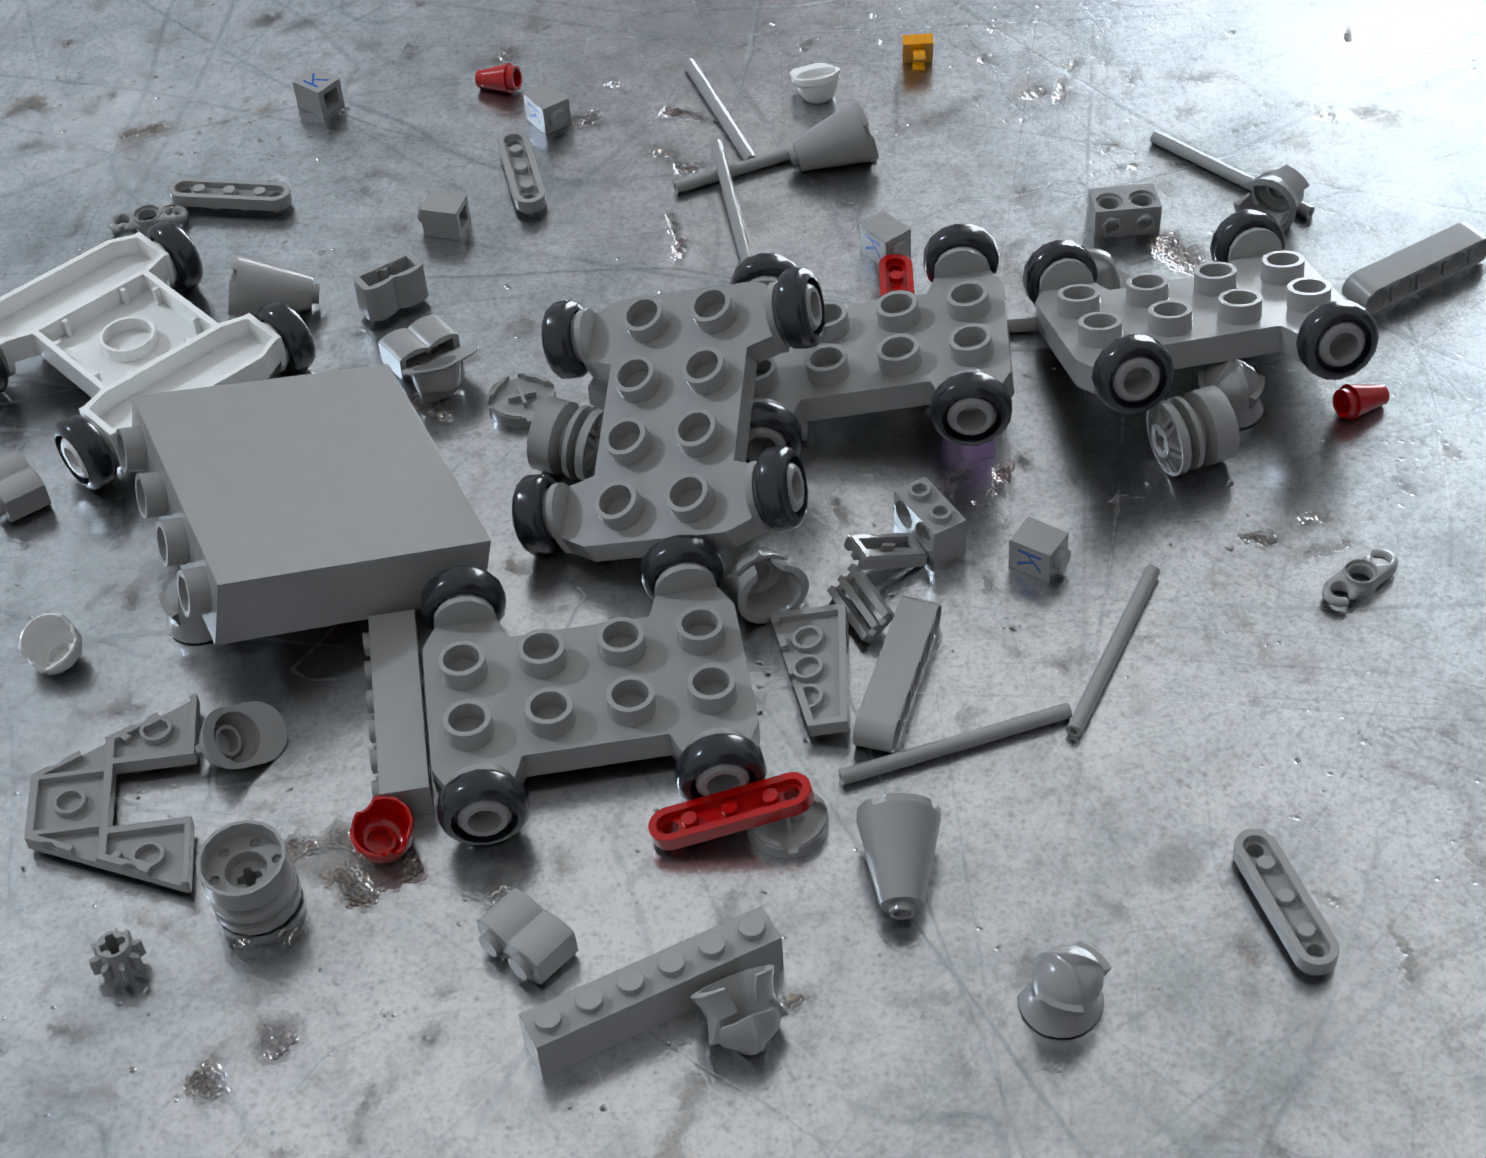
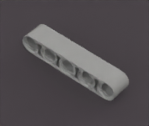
(1416, 267)
(897, 674)

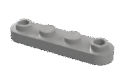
(522, 171)
(230, 194)
(1286, 902)

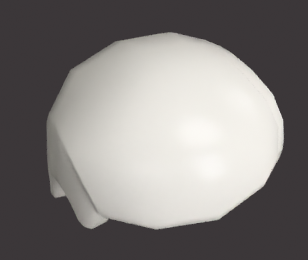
(50, 643)

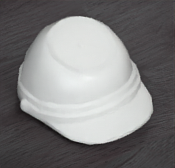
(816, 82)

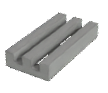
(886, 551)
(846, 586)

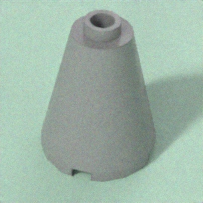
(835, 141)
(260, 282)
(899, 849)

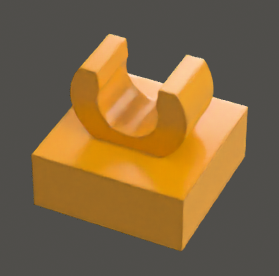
(917, 50)

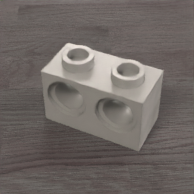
(1124, 210)
(931, 520)

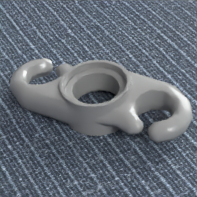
(135, 217)
(1343, 582)

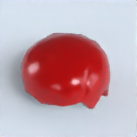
(382, 830)

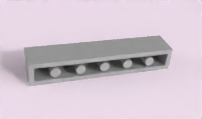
(399, 711)
(645, 992)

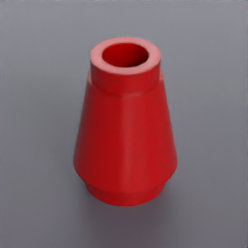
(500, 78)
(1358, 399)

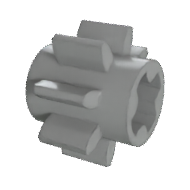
(117, 956)

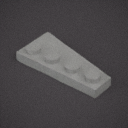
(818, 663)

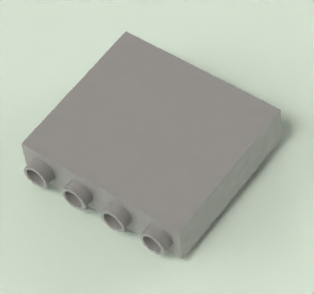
(297, 500)

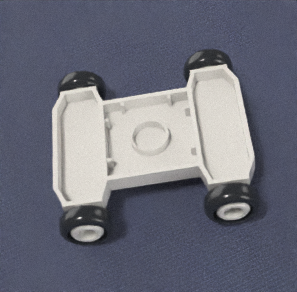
(126, 334)

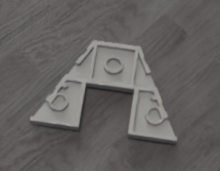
(75, 800)

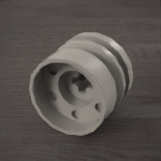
(1193, 430)
(564, 438)
(249, 877)

